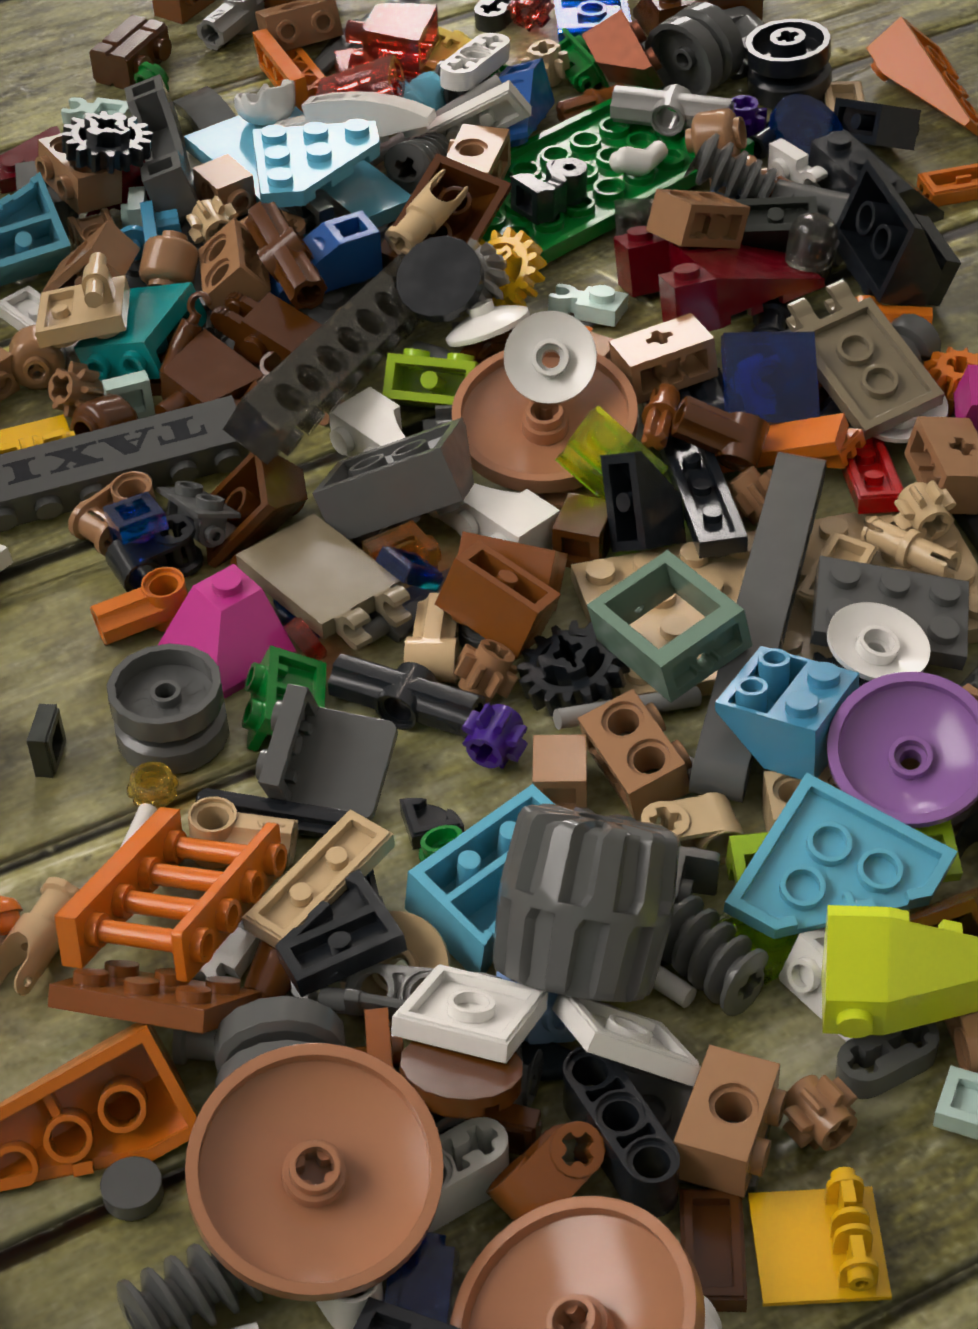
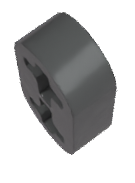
(891, 1061)

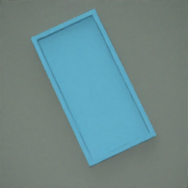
(363, 190)

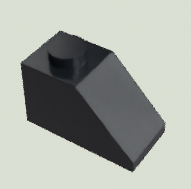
(879, 123)
(640, 504)

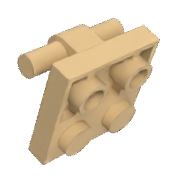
(84, 310)

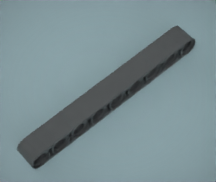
(768, 598)

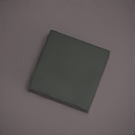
(46, 740)

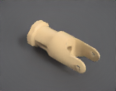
(422, 217)
(35, 936)

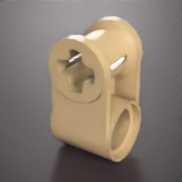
(697, 821)

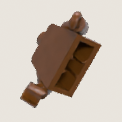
(205, 368)

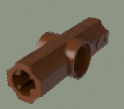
(285, 255)

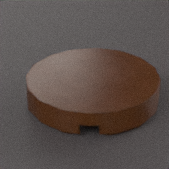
(458, 1082)

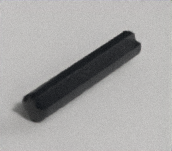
(312, 819)

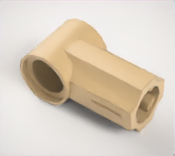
(434, 640)
(219, 821)

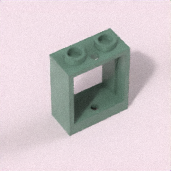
(675, 665)

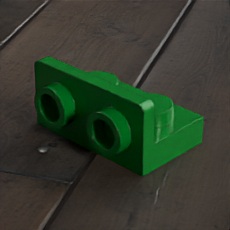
(268, 683)

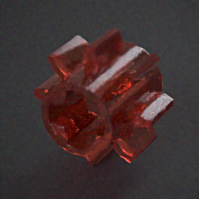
(530, 12)

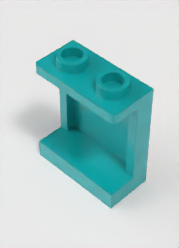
(151, 317)

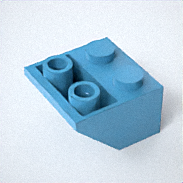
(785, 709)

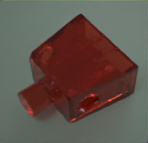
(400, 30)

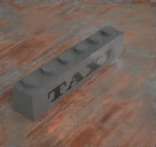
(165, 446)

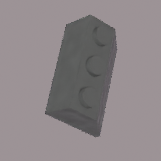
(398, 482)

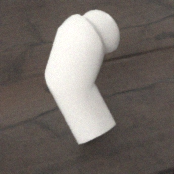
(636, 160)

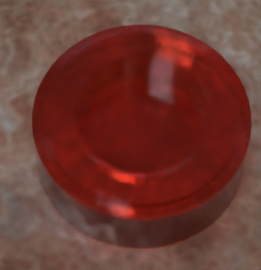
(305, 639)

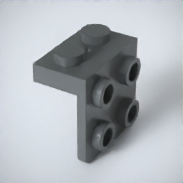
(325, 755)

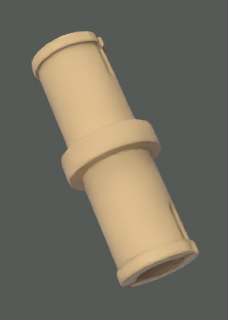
(911, 548)

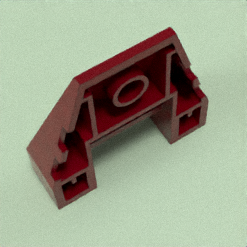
(707, 280)

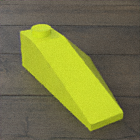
(893, 972)

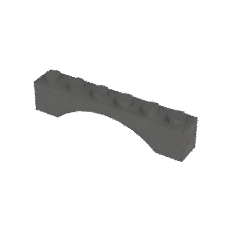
(168, 172)

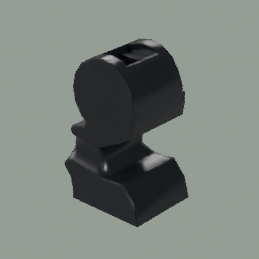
(544, 200)

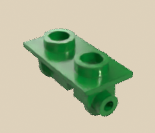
(583, 69)

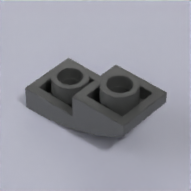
(203, 108)

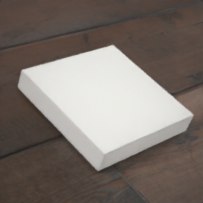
(470, 1013)
(627, 1038)

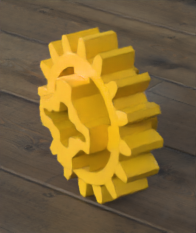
(522, 265)

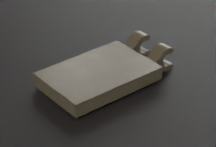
(865, 362)
(325, 580)

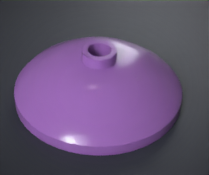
(905, 719)

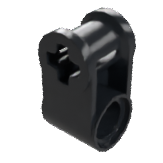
(134, 561)

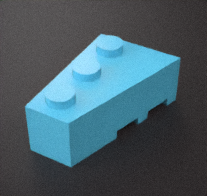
(30, 233)
(461, 883)

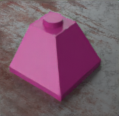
(229, 622)

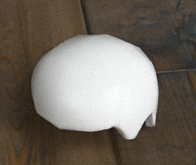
(268, 104)

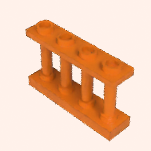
(150, 860)

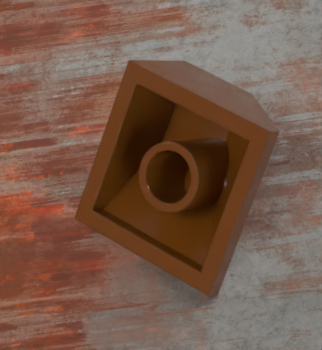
(263, 497)

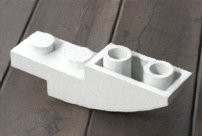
(390, 112)

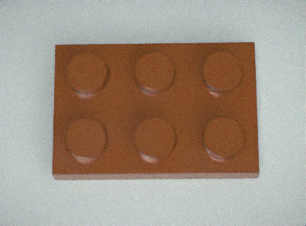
(150, 998)

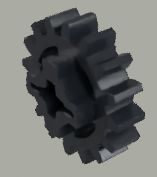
(106, 142)
(569, 669)

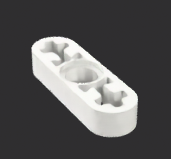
(474, 62)

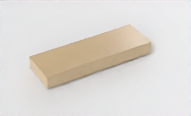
(319, 876)

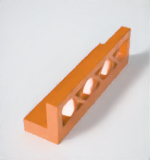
(288, 64)

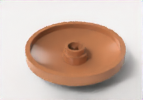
(519, 439)
(314, 1172)
(582, 1268)

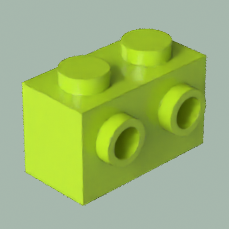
(425, 380)

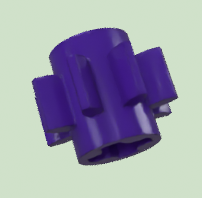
(754, 117)
(494, 735)

